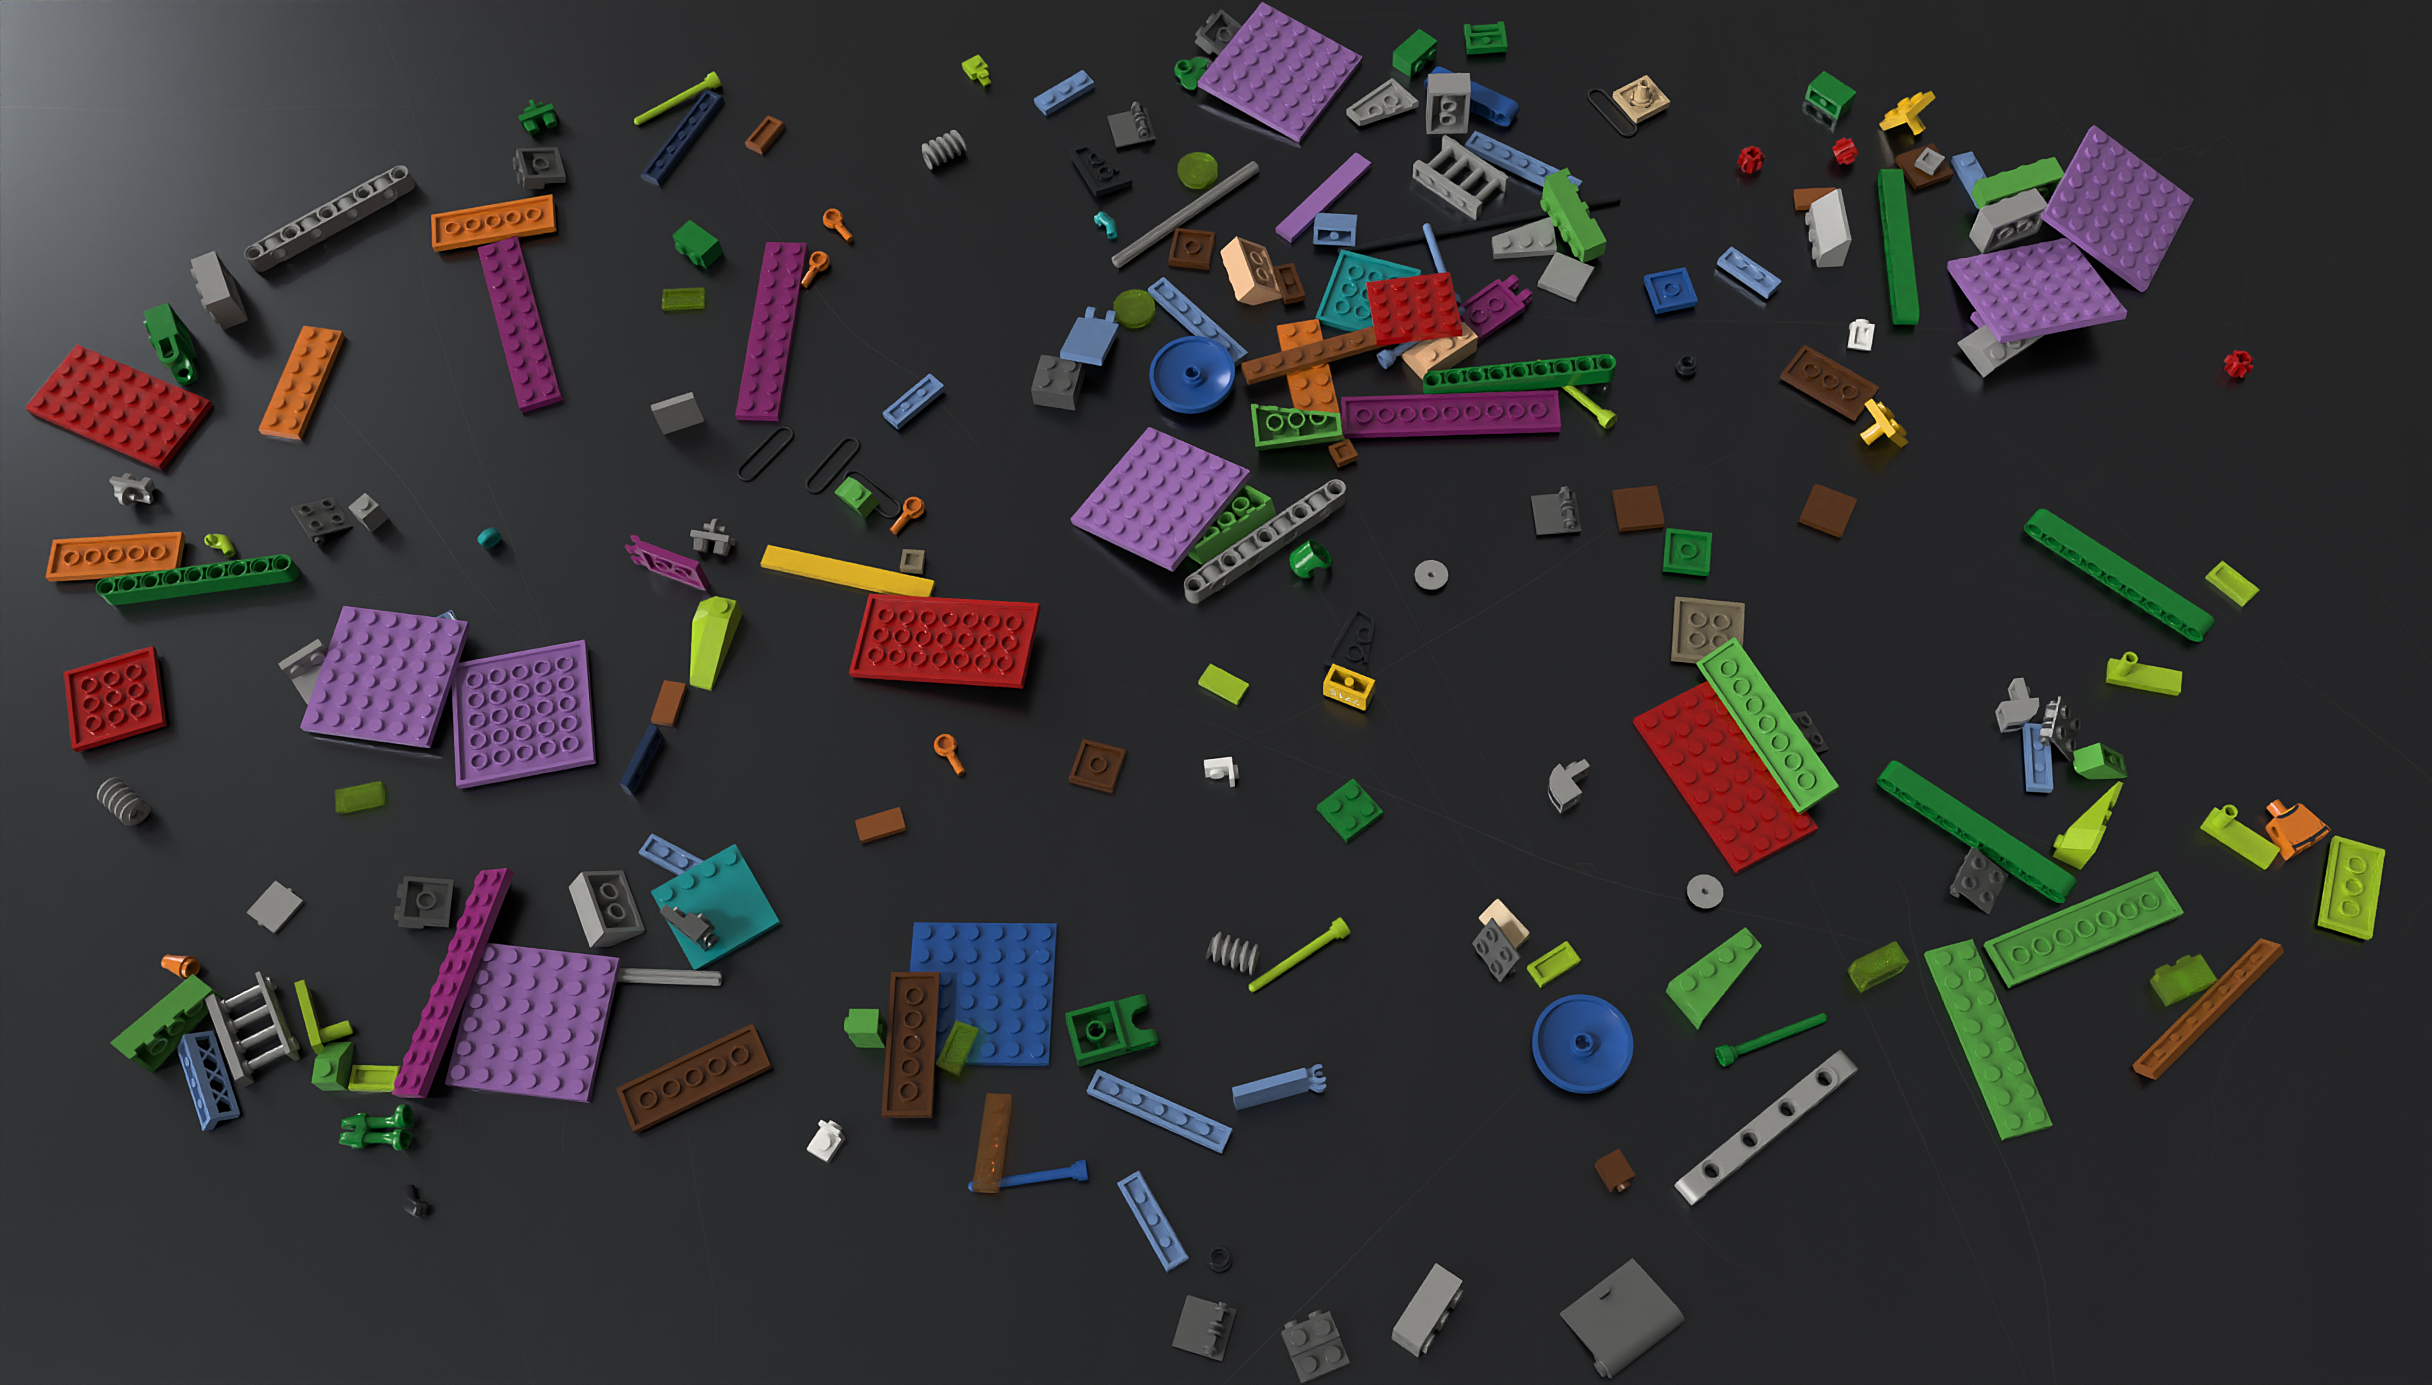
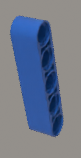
(1487, 102)

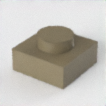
(912, 561)

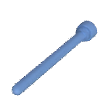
(1437, 255)
(1388, 357)

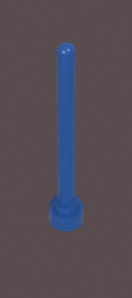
(1077, 1171)

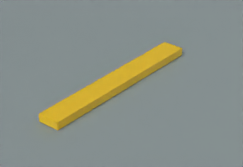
(846, 573)

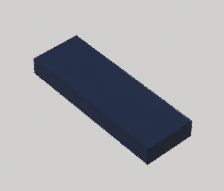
(641, 759)

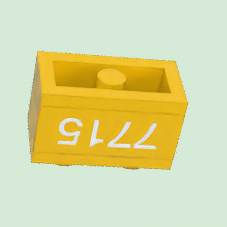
(1349, 687)

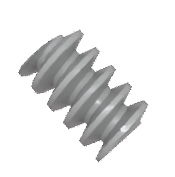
(943, 147)
(123, 801)
(1233, 952)

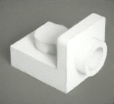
(1861, 335)
(1221, 766)
(826, 1141)

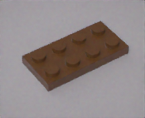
(1829, 382)

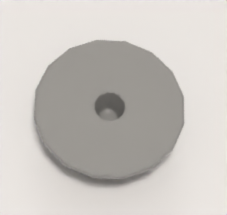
(1431, 574)
(1705, 891)

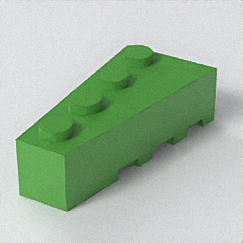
(1572, 216)

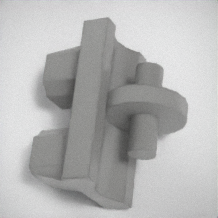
(130, 490)
(722, 542)

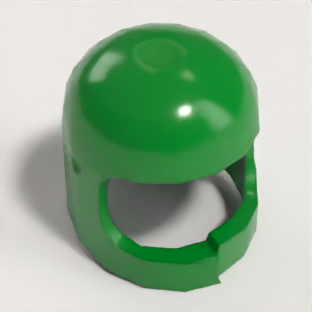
(1306, 558)

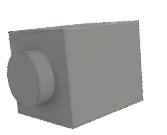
(368, 512)

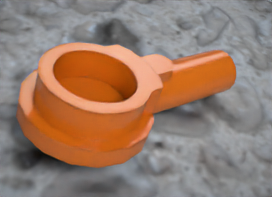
(834, 219)
(819, 262)
(912, 508)
(945, 746)

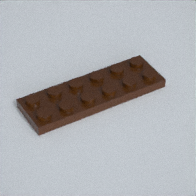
(911, 1045)
(693, 1078)

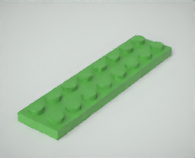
(1768, 726)
(2083, 929)
(1987, 1040)

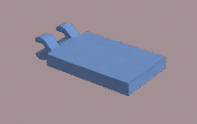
(1090, 338)
(1279, 1087)

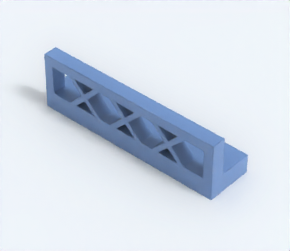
(199, 1083)

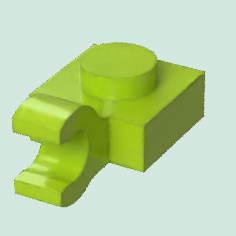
(976, 69)

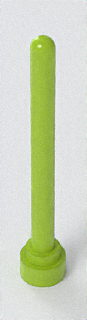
(711, 81)
(1605, 417)
(1337, 930)

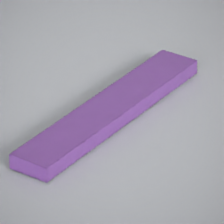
(1323, 197)

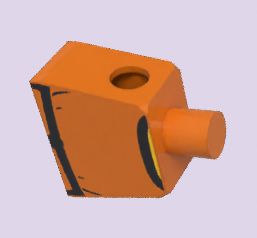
(2294, 828)

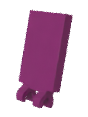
(1494, 307)
(668, 563)

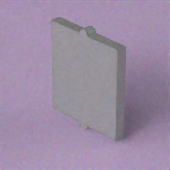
(275, 907)

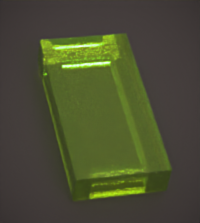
(683, 298)
(359, 797)
(957, 1048)

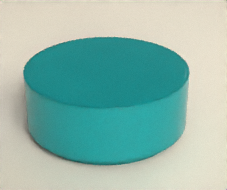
(489, 537)

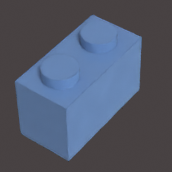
(1335, 229)

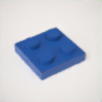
(1670, 290)

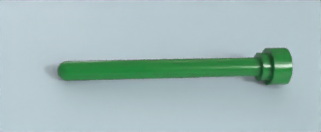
(1727, 1054)

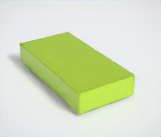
(2232, 583)
(1223, 684)
(1553, 964)
(373, 1078)

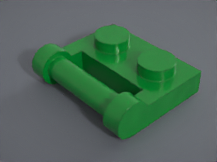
(1485, 38)

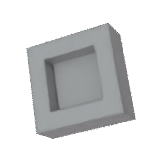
(1929, 161)

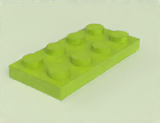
(2351, 887)

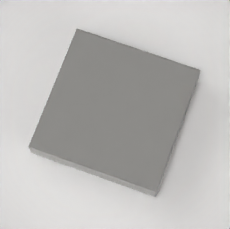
(1565, 277)
(677, 413)

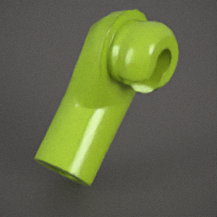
(221, 542)

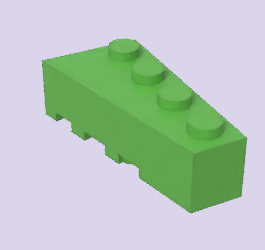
(2042, 175)
(1294, 427)
(1242, 516)
(1710, 979)
(163, 1026)

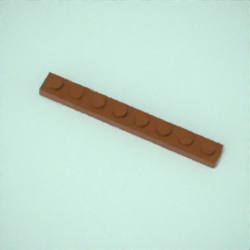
(1309, 355)
(2208, 1009)

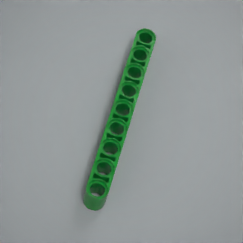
(1898, 247)
(1529, 371)
(2120, 575)
(198, 579)
(1977, 832)

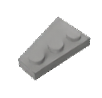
(1382, 103)
(1526, 241)

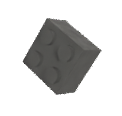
(1057, 382)

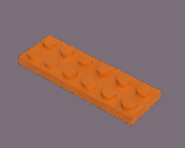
(493, 223)
(301, 382)
(1312, 386)
(114, 556)

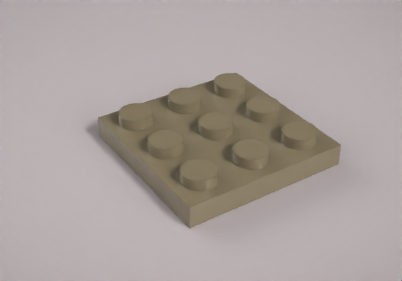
(1704, 626)

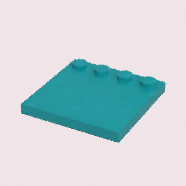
(1346, 297)
(724, 894)

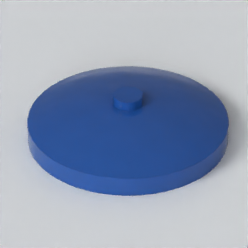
(1192, 374)
(1582, 1043)

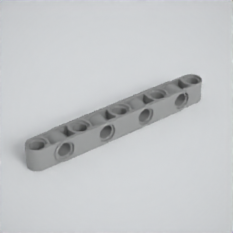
(329, 218)
(1251, 549)
(1766, 1127)

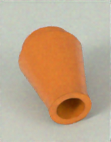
(181, 965)

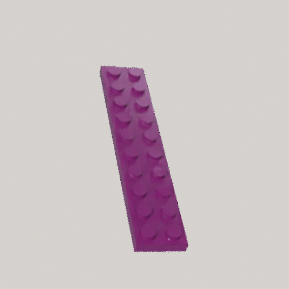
(519, 324)
(772, 332)
(1451, 414)
(452, 984)

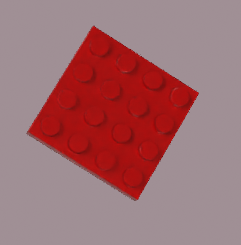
(1413, 309)
(114, 699)

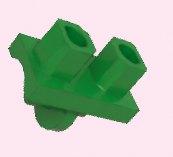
(536, 114)

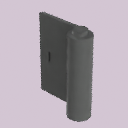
(1625, 1321)

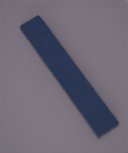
(682, 137)

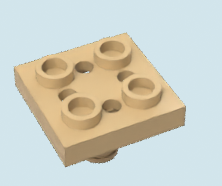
(1639, 94)

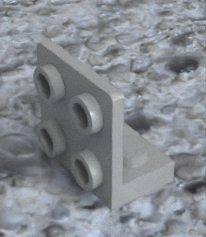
(305, 667)

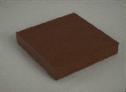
(1916, 176)
(1192, 248)
(1638, 508)
(1827, 510)
(1097, 766)

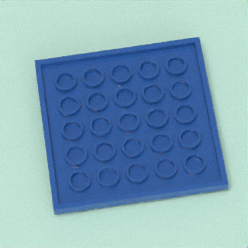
(995, 981)

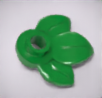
(1190, 72)

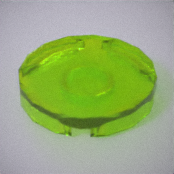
(1197, 169)
(1134, 308)

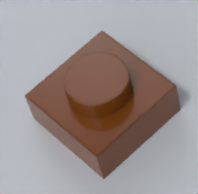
(1343, 452)

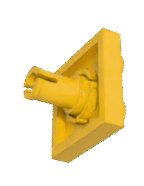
(1908, 112)
(1885, 424)

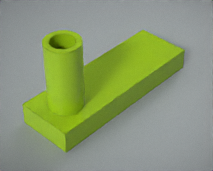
(2140, 676)
(2239, 837)
(318, 1036)

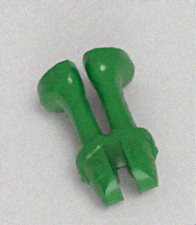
(364, 1124)

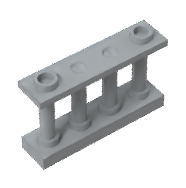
(1455, 193)
(227, 1029)

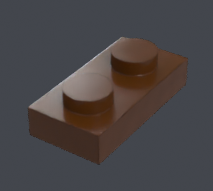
(1289, 283)

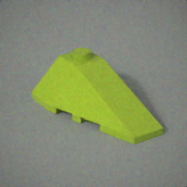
(711, 638)
(2086, 833)

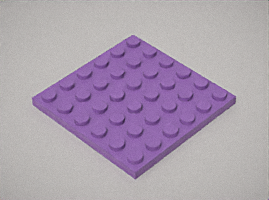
(1280, 72)
(2117, 208)
(2036, 290)
(1161, 498)
(386, 676)
(522, 714)
(534, 1023)

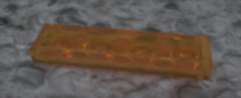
(992, 1143)

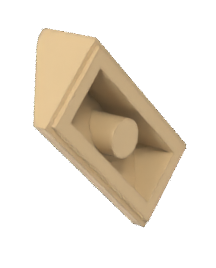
(1507, 922)

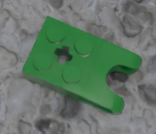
(171, 342)
(1117, 1031)

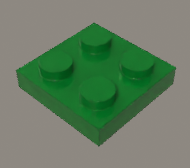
(1687, 552)
(1350, 810)

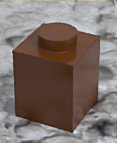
(1615, 1171)

